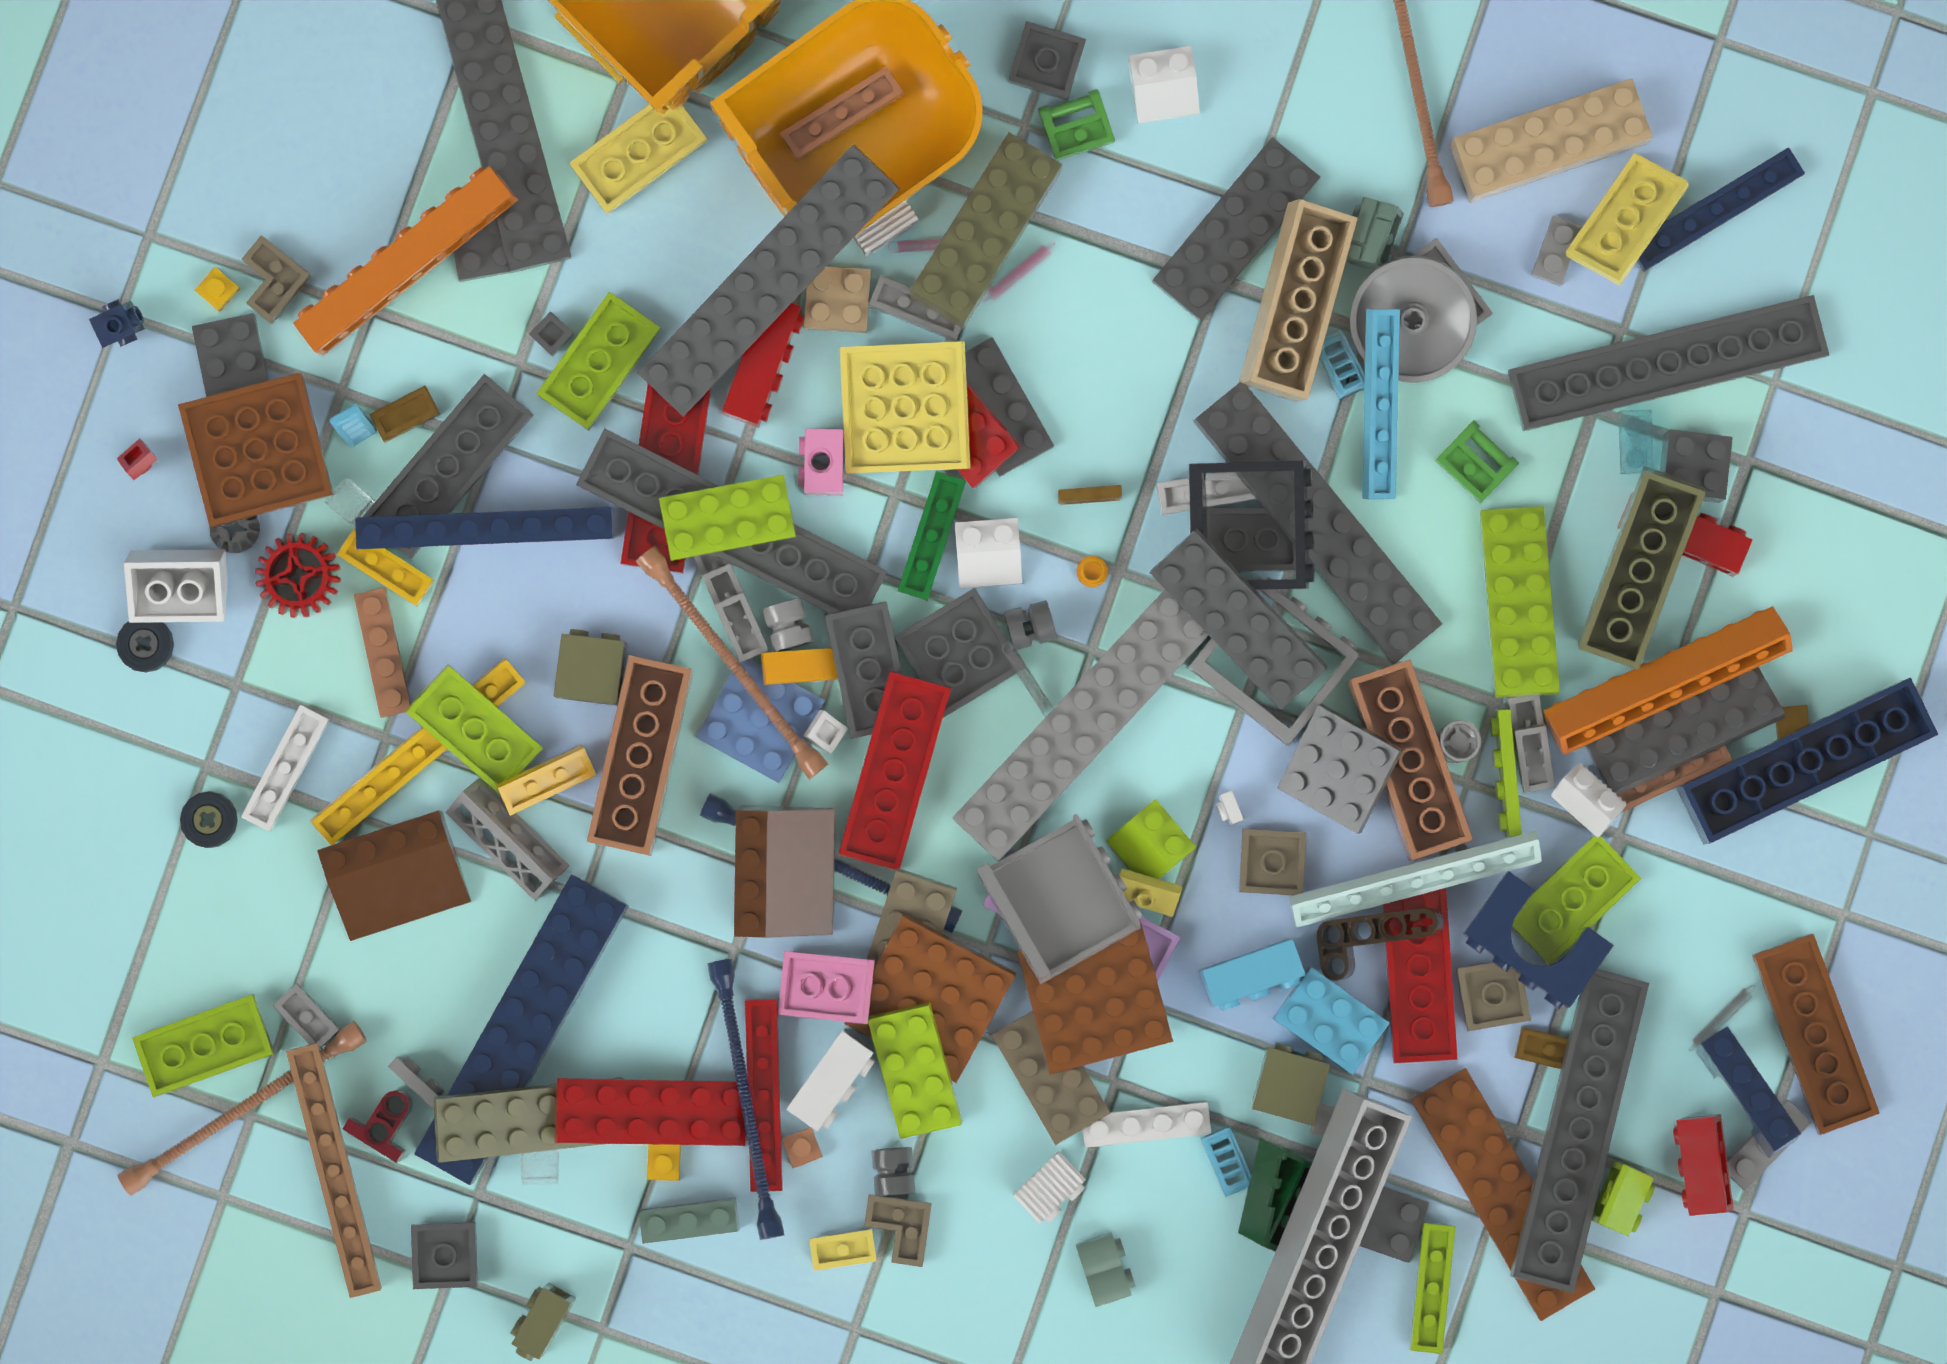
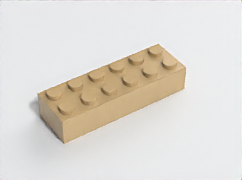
(1551, 140)
(1298, 300)

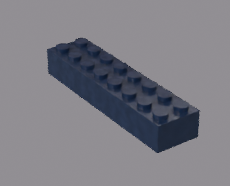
(1807, 761)

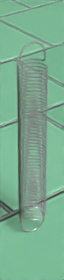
(1014, 666)
(1722, 1013)

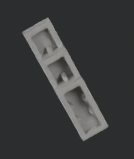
(732, 606)
(1530, 743)

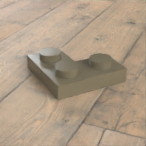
(282, 279)
(908, 1219)

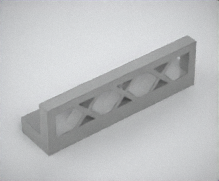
(510, 834)

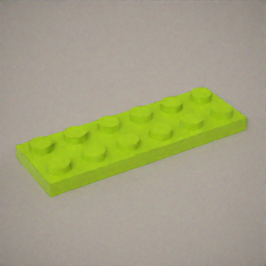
(1519, 602)

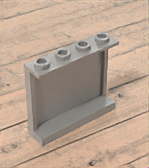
(1060, 899)

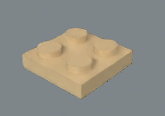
(838, 300)

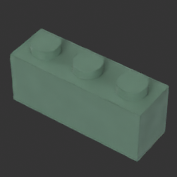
(689, 1220)

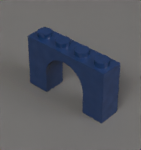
(1492, 932)
(1769, 1119)

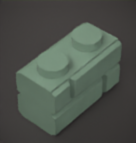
(1374, 233)

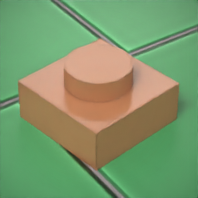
(802, 1147)

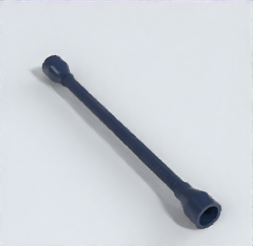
(720, 811)
(722, 977)

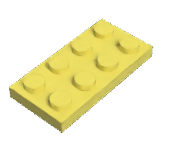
(637, 154)
(1627, 219)

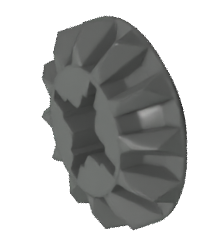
(241, 541)

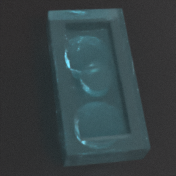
(1635, 440)

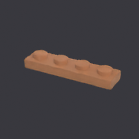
(841, 113)
(382, 652)
(1675, 777)

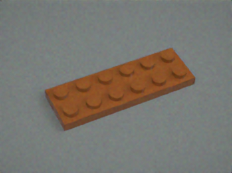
(1815, 1034)

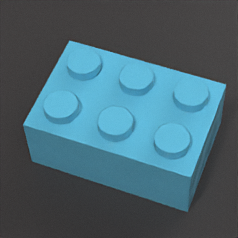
(1252, 974)
(1331, 1020)

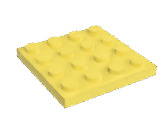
(905, 407)

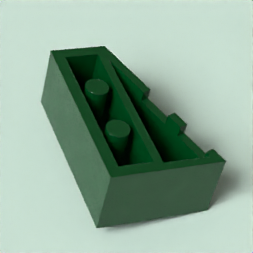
(1272, 1193)

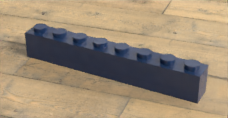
(483, 528)

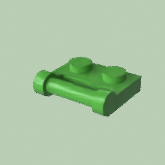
(1080, 134)
(1469, 468)

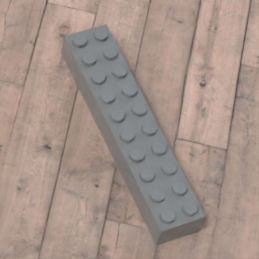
(1080, 726)
(1323, 1232)

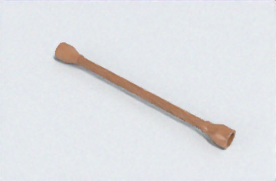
(1438, 188)
(655, 566)
(139, 1175)

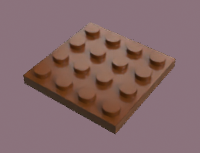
(255, 449)
(958, 982)
(1099, 1006)

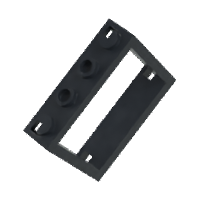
(1303, 510)

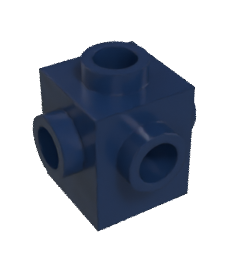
(117, 323)

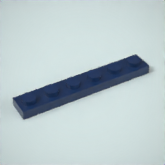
(1721, 207)

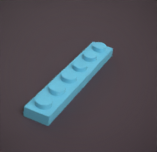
(1381, 404)

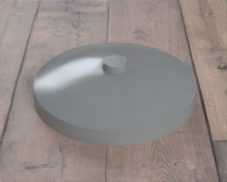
(1435, 314)

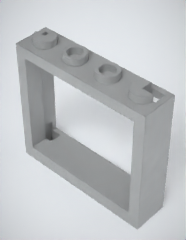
(1253, 709)

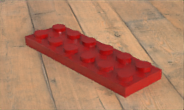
(677, 440)
(894, 770)
(1421, 986)
(648, 1112)

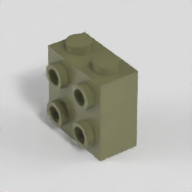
(590, 667)
(1290, 1084)
(538, 1329)

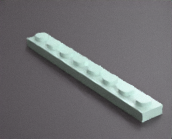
(1415, 879)

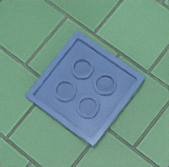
(747, 734)

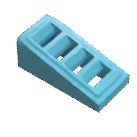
(1349, 389)
(353, 425)
(1216, 1137)

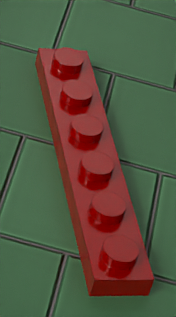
(764, 1083)

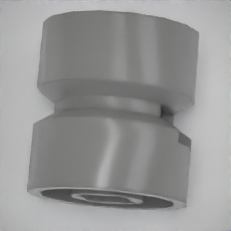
(787, 625)
(1459, 741)

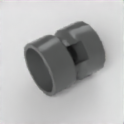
(1041, 622)
(893, 1171)

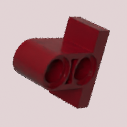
(385, 1116)

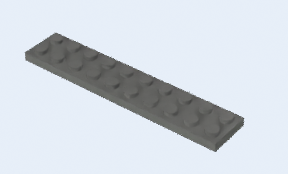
(504, 129)
(768, 279)
(1668, 363)
(1342, 547)
(800, 565)
(1579, 1131)

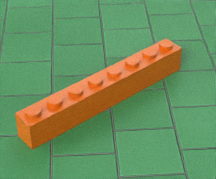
(405, 260)
(1668, 680)

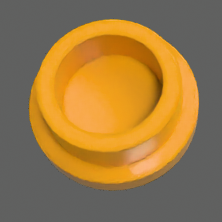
(1092, 571)

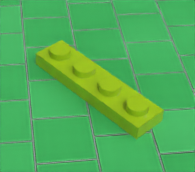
(1504, 759)
(1432, 1288)

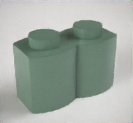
(1104, 1269)

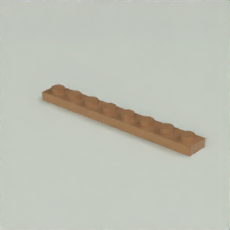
(334, 1170)

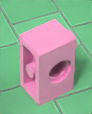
(826, 481)

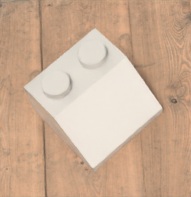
(1164, 84)
(988, 553)

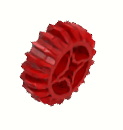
(302, 589)

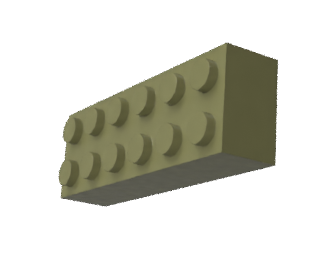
(985, 230)
(1641, 567)

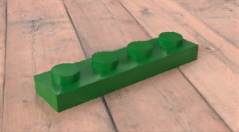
(931, 536)

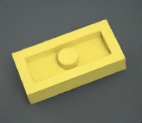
(1151, 892)
(842, 1249)

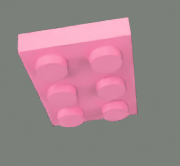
(826, 987)

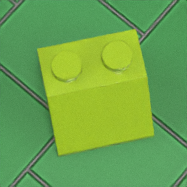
(1151, 842)
(1622, 1199)

